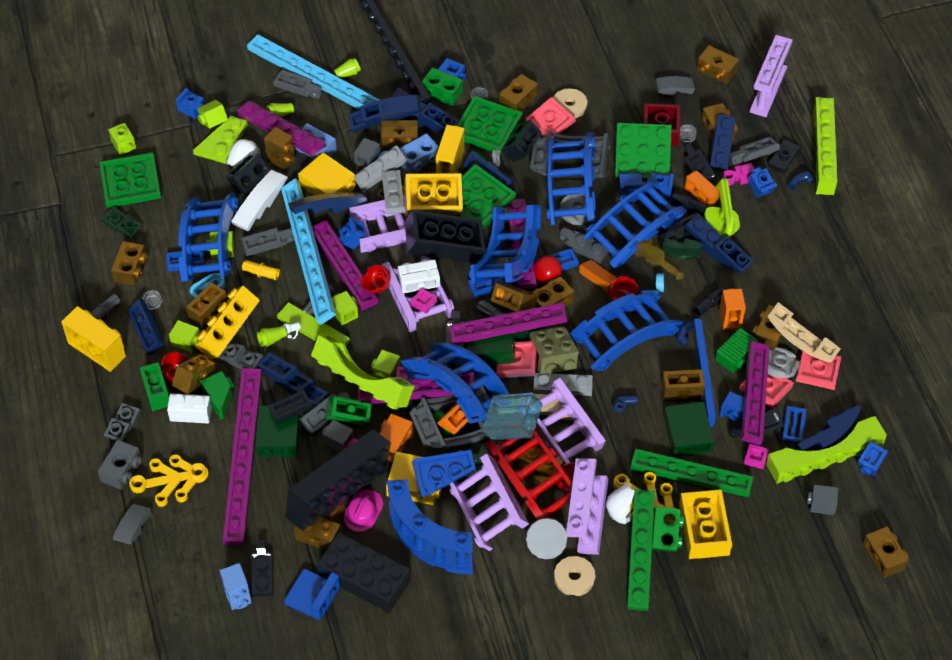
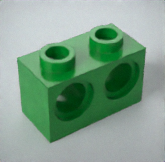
(443, 86)
(155, 386)
(661, 528)

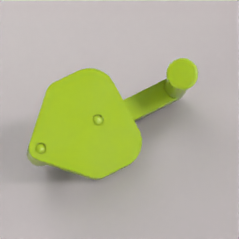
(723, 219)

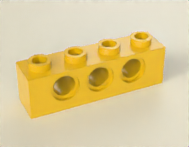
(245, 303)

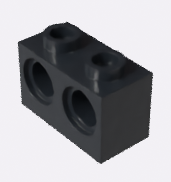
(521, 141)
(245, 169)

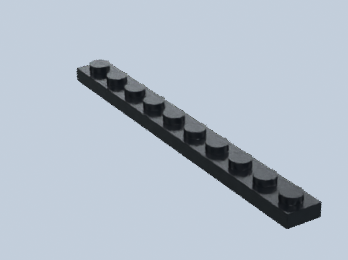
(395, 50)

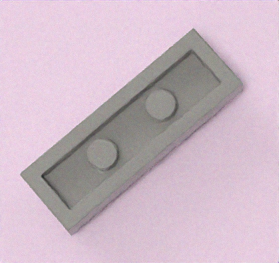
(373, 173)
(393, 192)
(577, 384)

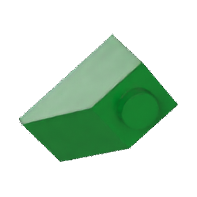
(220, 392)

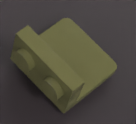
(555, 350)

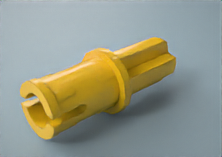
(260, 270)

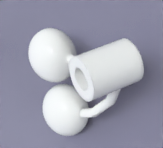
(292, 327)

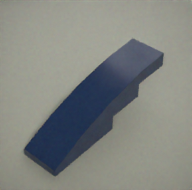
(332, 201)
(290, 379)

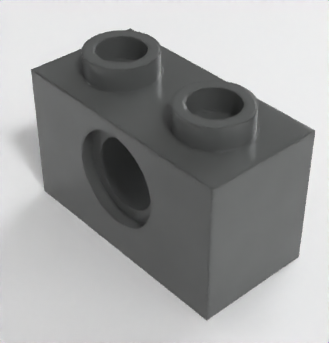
(120, 454)

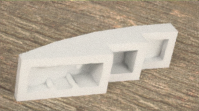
(259, 199)

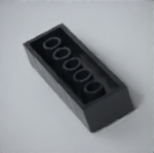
(337, 480)

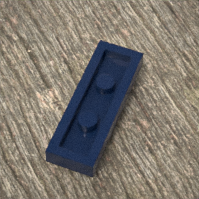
(722, 142)
(475, 158)
(145, 326)

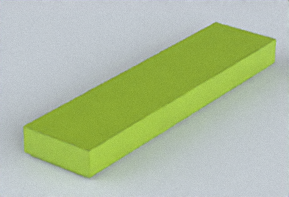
(309, 327)

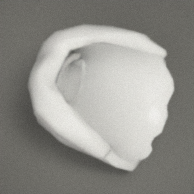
(240, 150)
(619, 504)

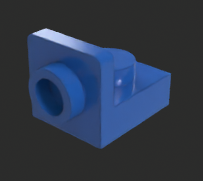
(871, 459)

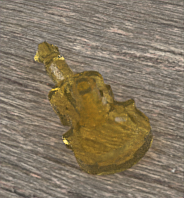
(656, 257)

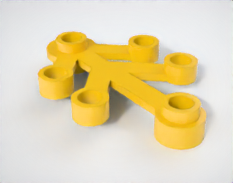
(172, 479)
(669, 520)

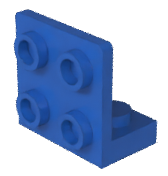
(313, 593)

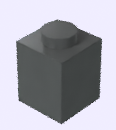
(366, 152)
(337, 435)
(823, 499)

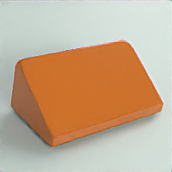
(701, 189)
(597, 274)
(453, 419)

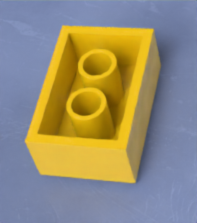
(433, 193)
(94, 338)
(705, 524)

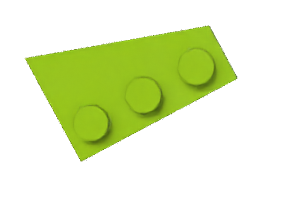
(220, 142)

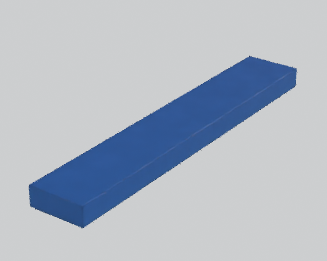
(567, 259)
(702, 362)

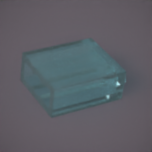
(512, 416)

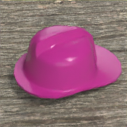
(363, 510)

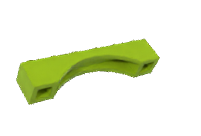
(826, 146)
(334, 354)
(791, 463)

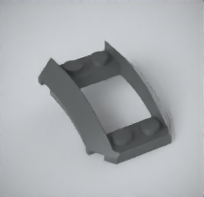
(539, 157)
(427, 426)

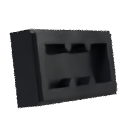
(783, 158)
(290, 406)

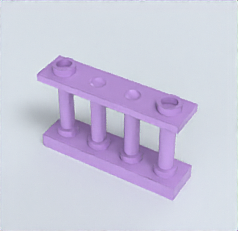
(771, 75)
(377, 211)
(404, 303)
(581, 423)
(507, 500)
(587, 506)

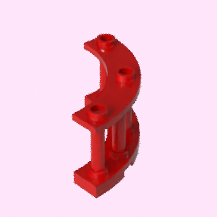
(518, 476)

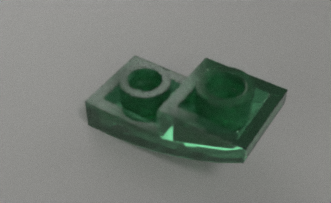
(121, 223)
(688, 250)

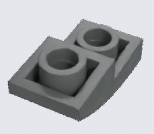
(671, 84)
(238, 356)
(123, 423)
(130, 525)

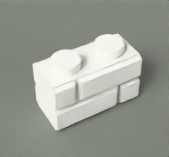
(418, 276)
(189, 408)

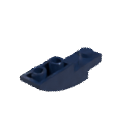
(384, 110)
(429, 115)
(716, 246)
(835, 431)

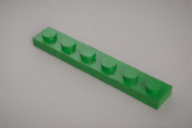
(692, 473)
(641, 550)

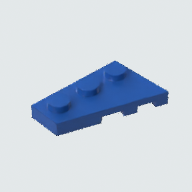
(441, 470)

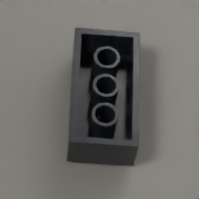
(444, 236)
(365, 572)

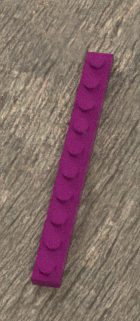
(242, 457)

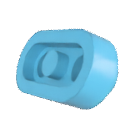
(198, 287)

